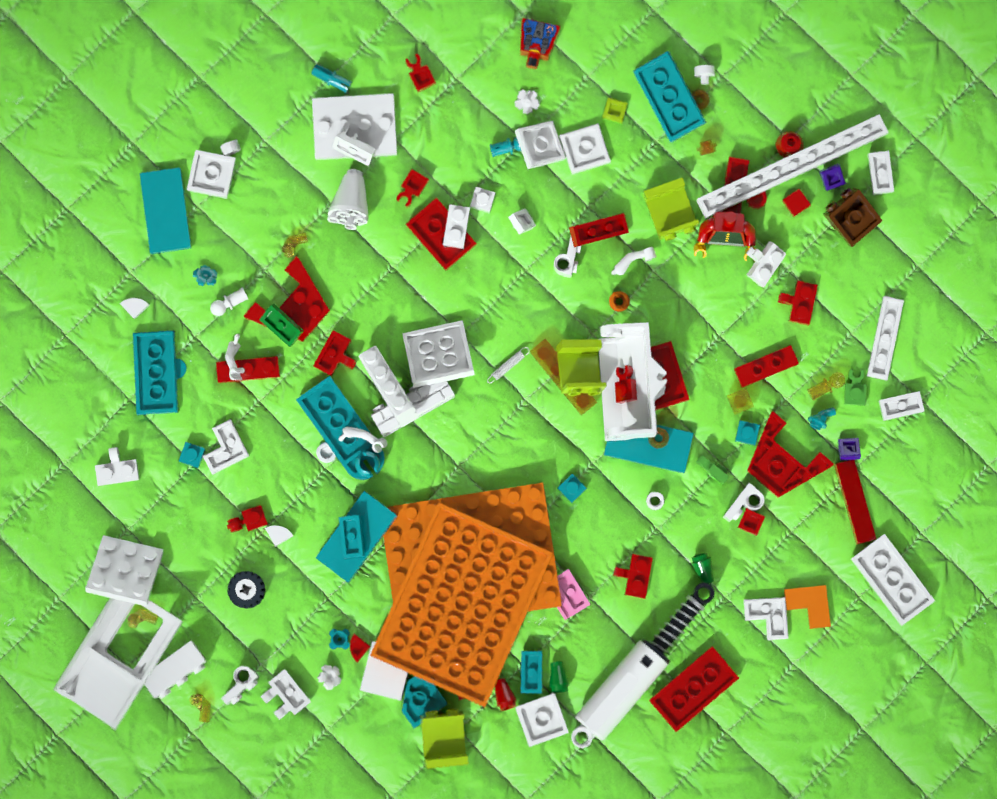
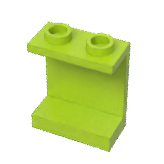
(670, 209)
(580, 367)
(443, 739)

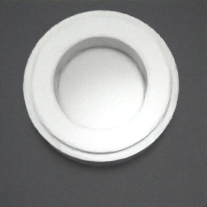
(325, 454)

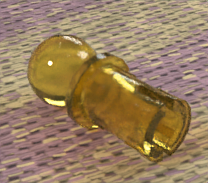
(836, 380)

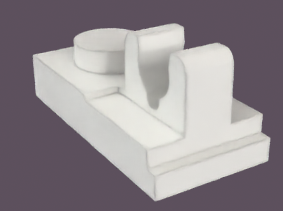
(353, 148)

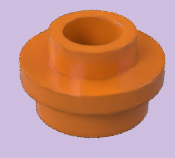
(619, 294)

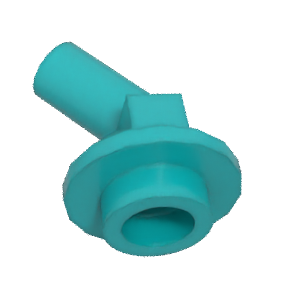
(818, 421)

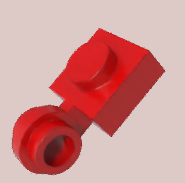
(253, 518)

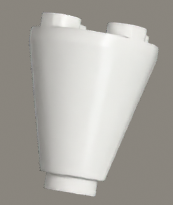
(350, 201)

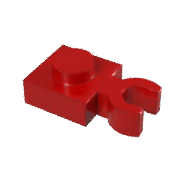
(420, 76)
(413, 185)
(626, 387)

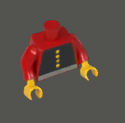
(726, 229)

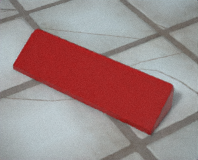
(855, 502)

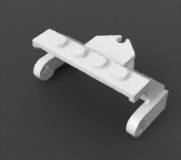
(629, 348)

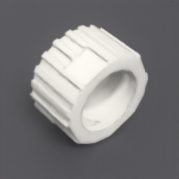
(230, 148)
(653, 494)

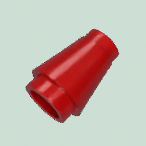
(504, 696)

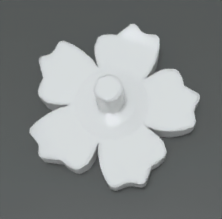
(527, 101)
(329, 676)

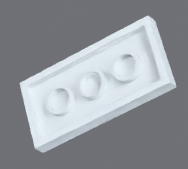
(892, 580)

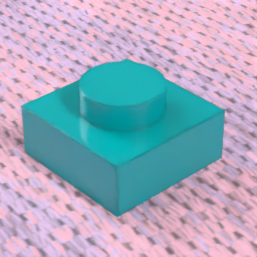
(747, 433)
(192, 455)
(571, 488)

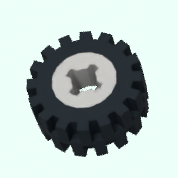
(252, 592)

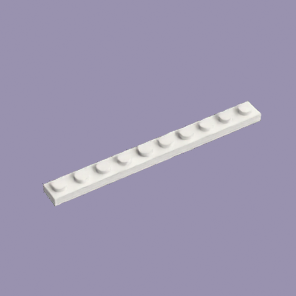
(792, 166)

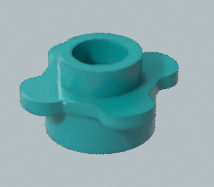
(334, 639)

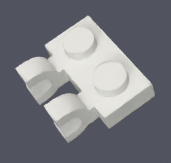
(289, 692)

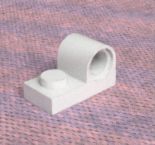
(742, 500)

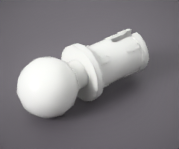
(219, 307)

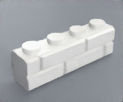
(388, 386)
(422, 398)

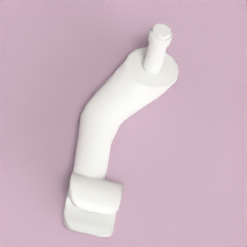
(621, 267)
(232, 349)
(355, 432)

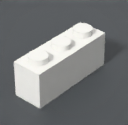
(175, 670)

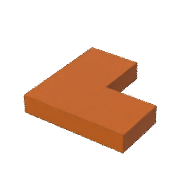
(813, 599)

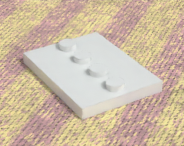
(366, 115)

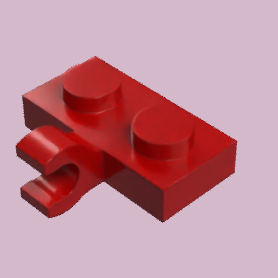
(801, 302)
(333, 354)
(636, 576)

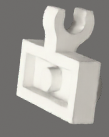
(765, 263)
(116, 471)

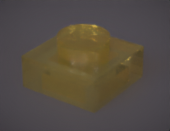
(740, 401)

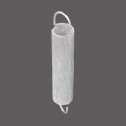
(504, 368)

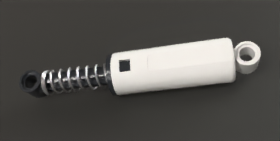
(636, 673)

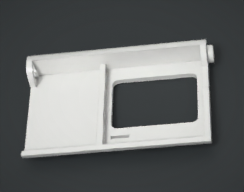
(100, 680)

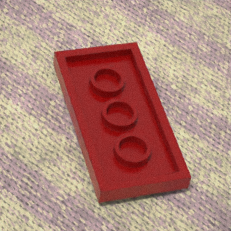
(694, 689)

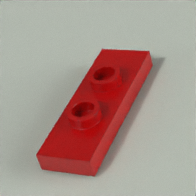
(766, 366)

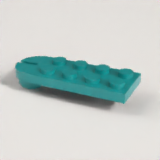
(330, 414)

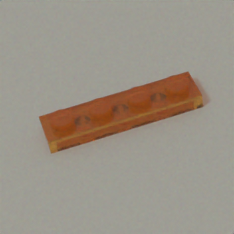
(548, 360)

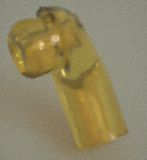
(291, 242)
(140, 616)
(203, 705)

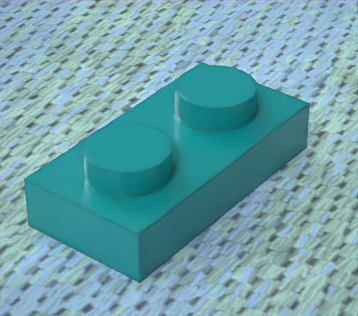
(351, 536)
(531, 671)

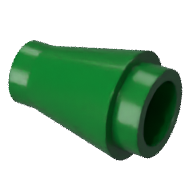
(703, 567)
(558, 679)

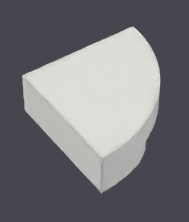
(134, 306)
(278, 534)

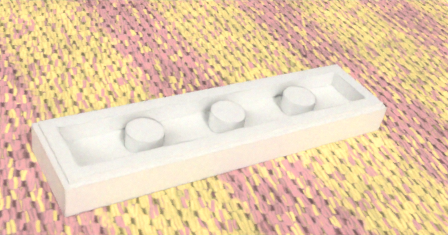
(885, 338)

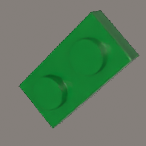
(281, 325)

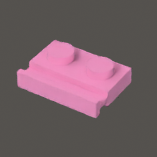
(571, 595)

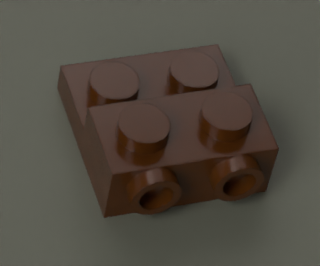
(852, 216)

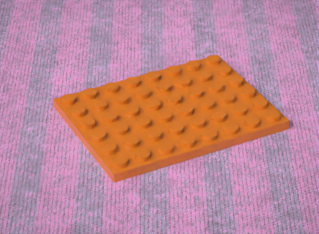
(514, 510)
(461, 604)

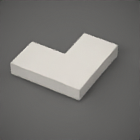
(231, 449)
(771, 610)

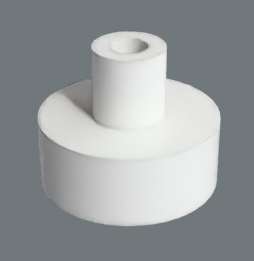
(704, 72)

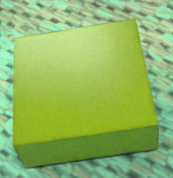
(615, 110)

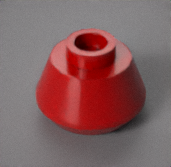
(786, 147)

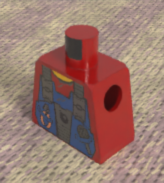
(537, 41)

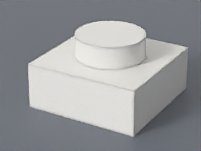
(482, 199)
(522, 221)

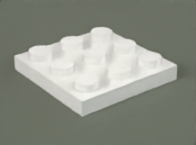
(438, 354)
(124, 570)

